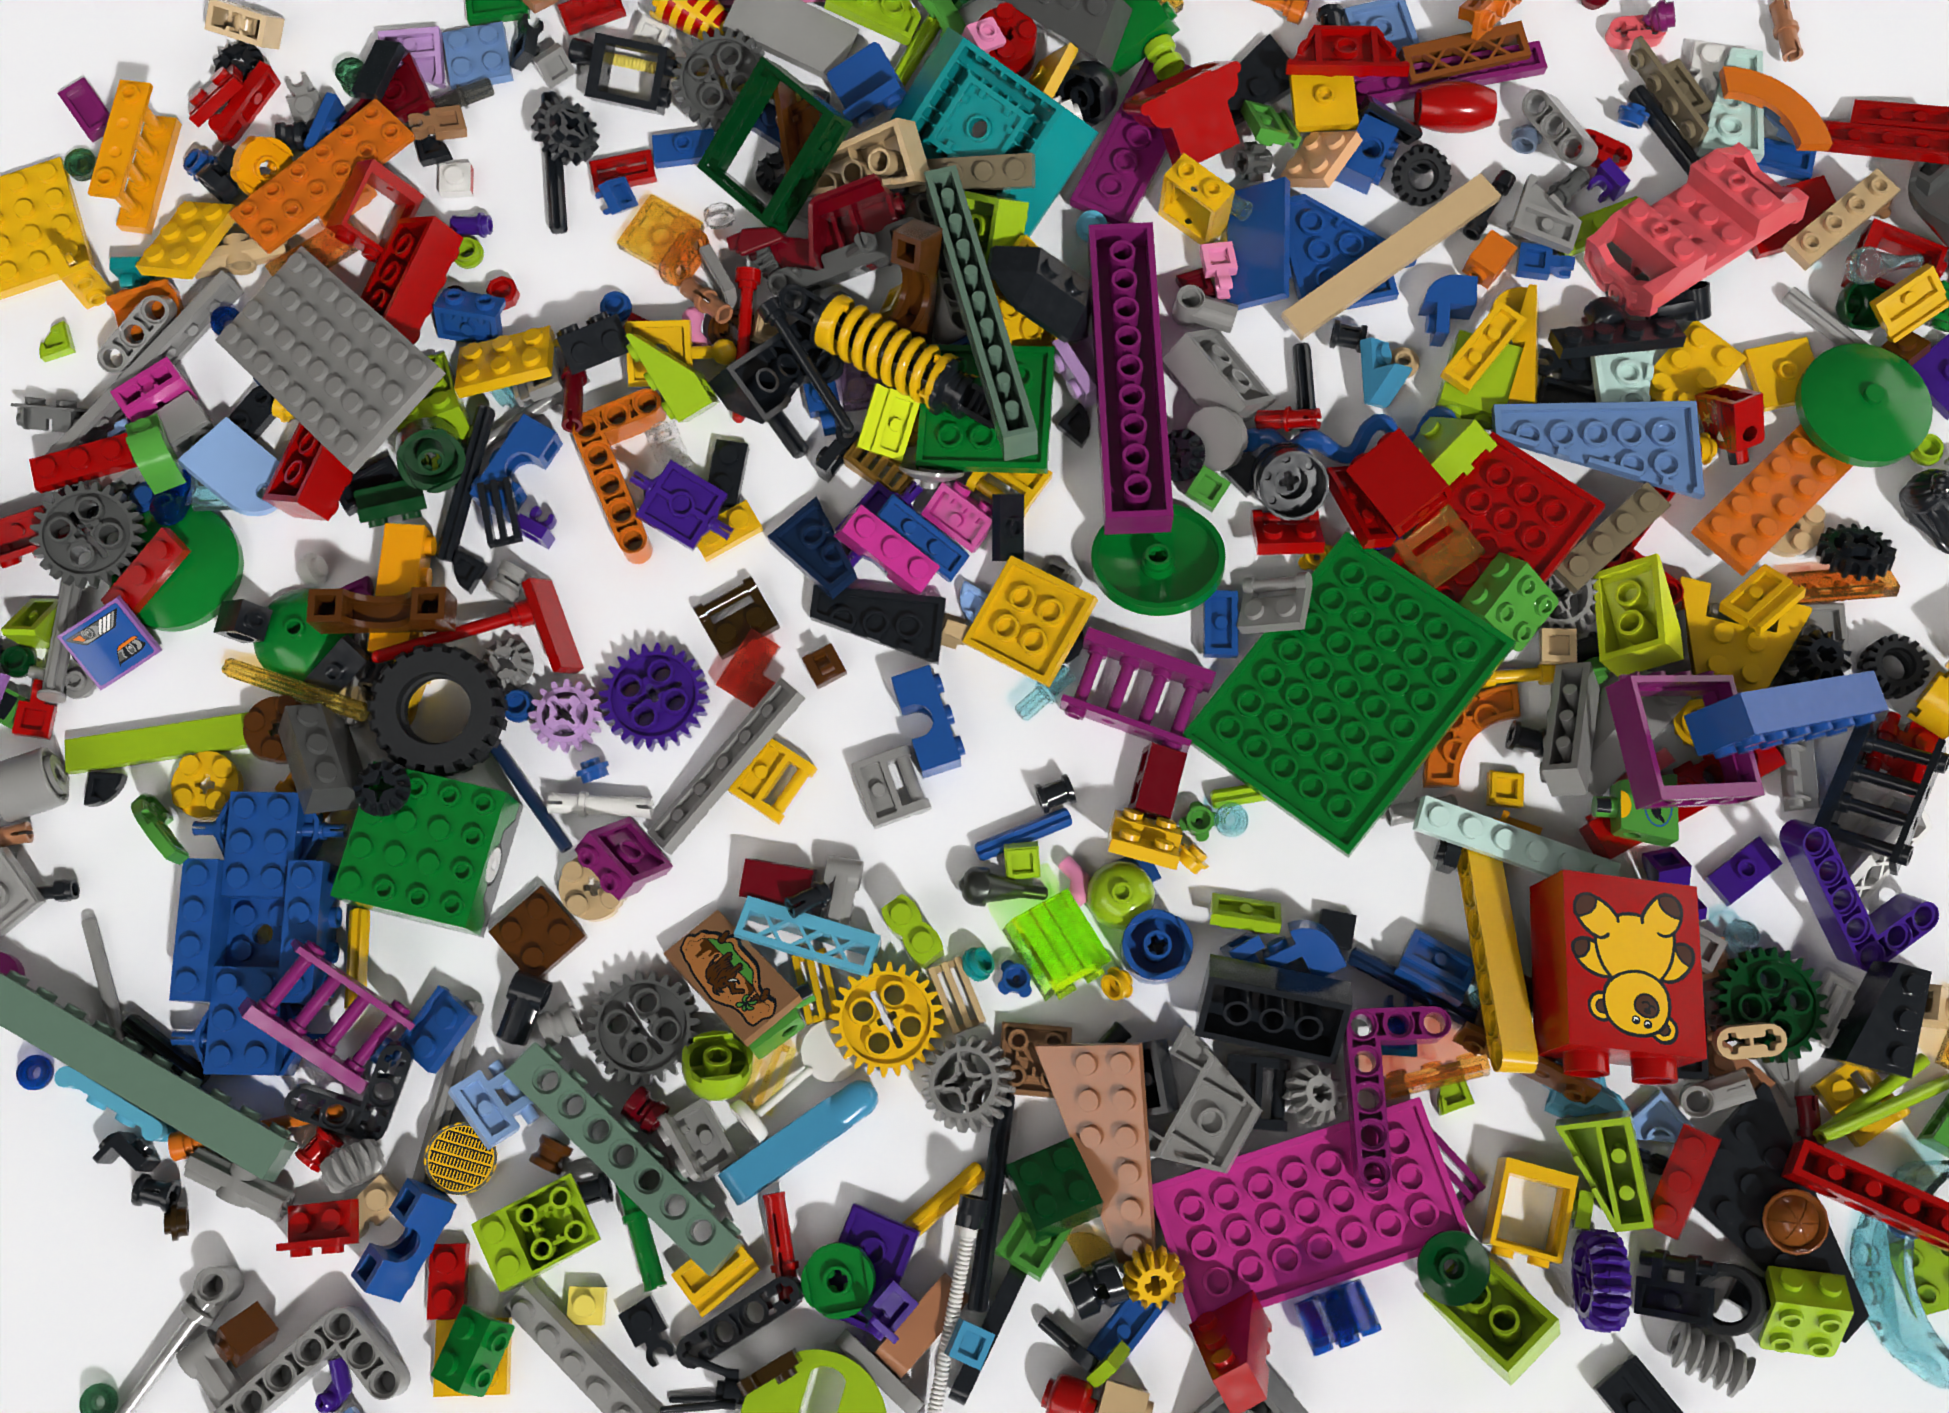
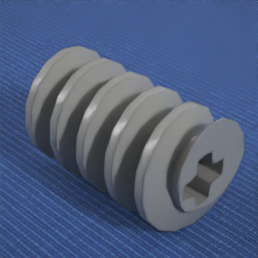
(1711, 1358)

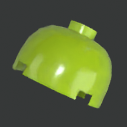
(1119, 894)
(716, 1065)

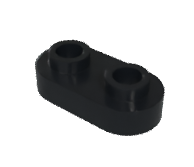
(257, 415)

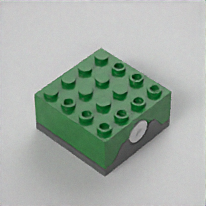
(433, 857)

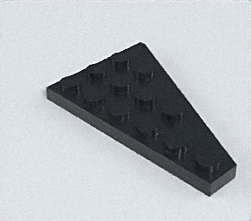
(1743, 1181)

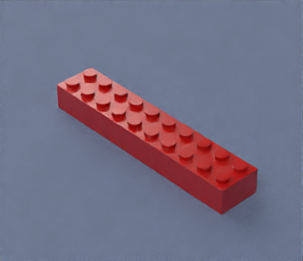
(403, 293)

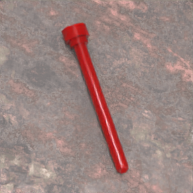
(747, 281)
(517, 615)

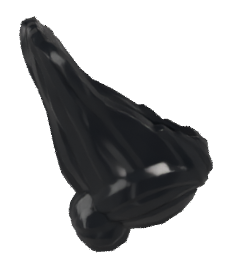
(1927, 505)

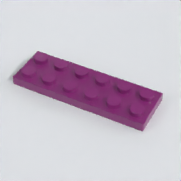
(1123, 161)

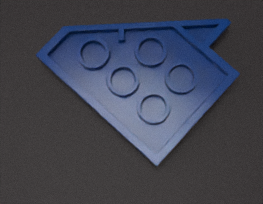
(1325, 245)

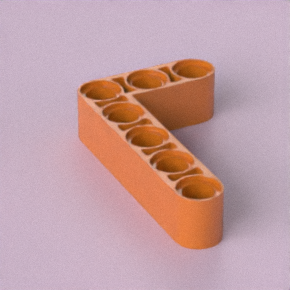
(609, 472)

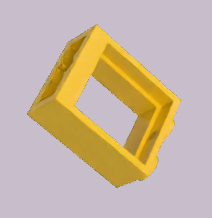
(1206, 208)
(1561, 1215)

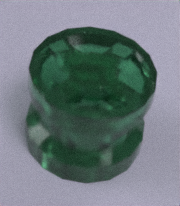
(344, 73)

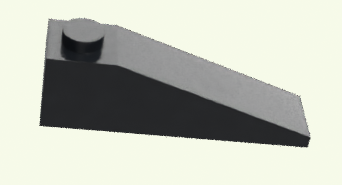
(764, 378)

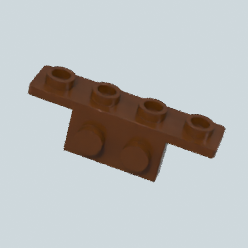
(794, 122)

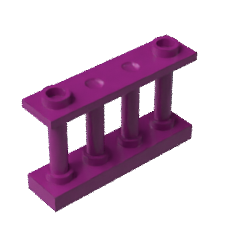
(1162, 669)
(321, 1052)

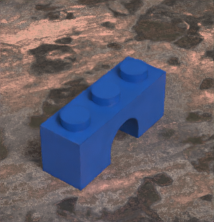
(525, 444)
(919, 693)
(392, 1268)

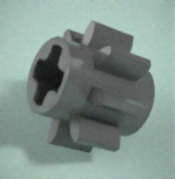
(1253, 161)

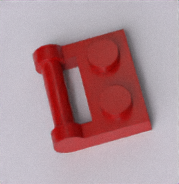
(1279, 536)

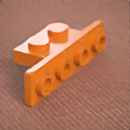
(1485, 14)

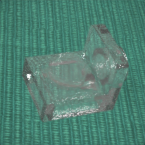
(667, 444)

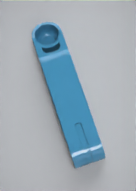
(799, 1140)

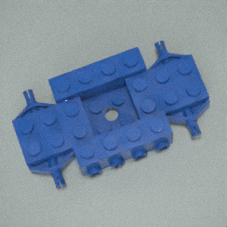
(217, 957)

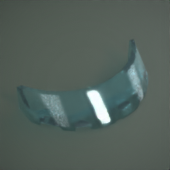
(1887, 1284)

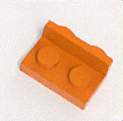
(127, 299)

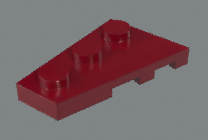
(404, 95)

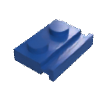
(1436, 968)
(438, 1029)

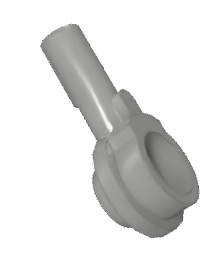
(77, 683)

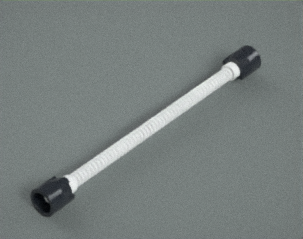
(970, 1218)

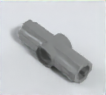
(238, 1185)

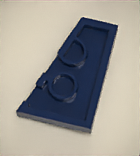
(811, 547)

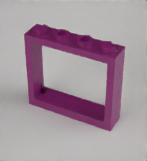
(1638, 752)

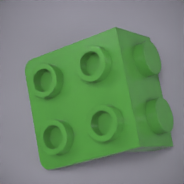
(1511, 599)

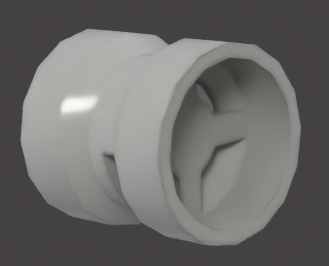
(507, 582)
(563, 1022)

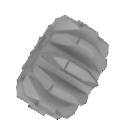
(1313, 1095)
(352, 1166)

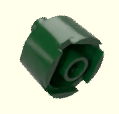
(420, 470)

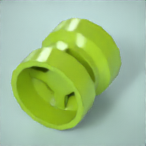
(1164, 57)

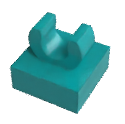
(127, 273)

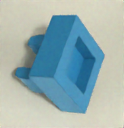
(969, 1344)

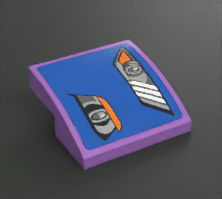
(109, 643)

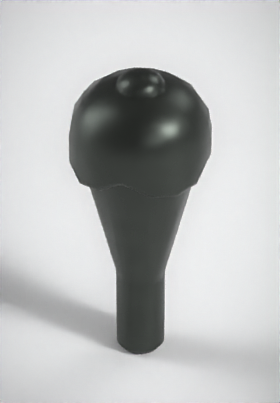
(982, 887)

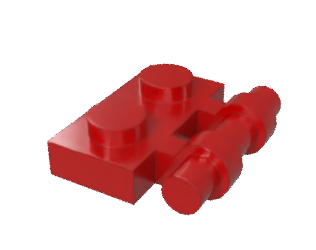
(1912, 736)

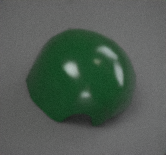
(1854, 306)

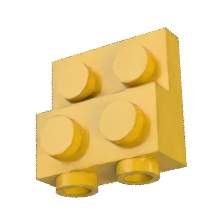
(1145, 838)

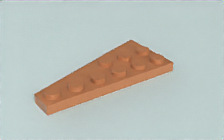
(1106, 1114)

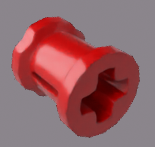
(319, 1148)

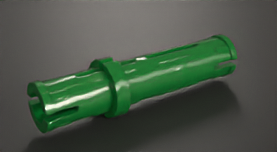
(642, 1243)

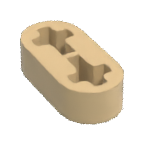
(1748, 1032)

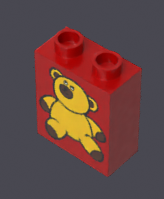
(1617, 975)

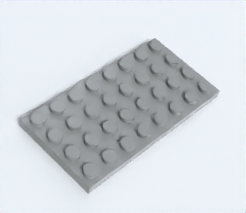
(329, 359)

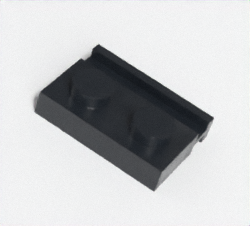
(1634, 1390)

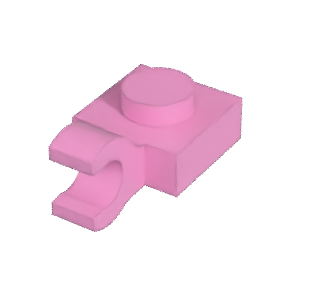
(1221, 263)

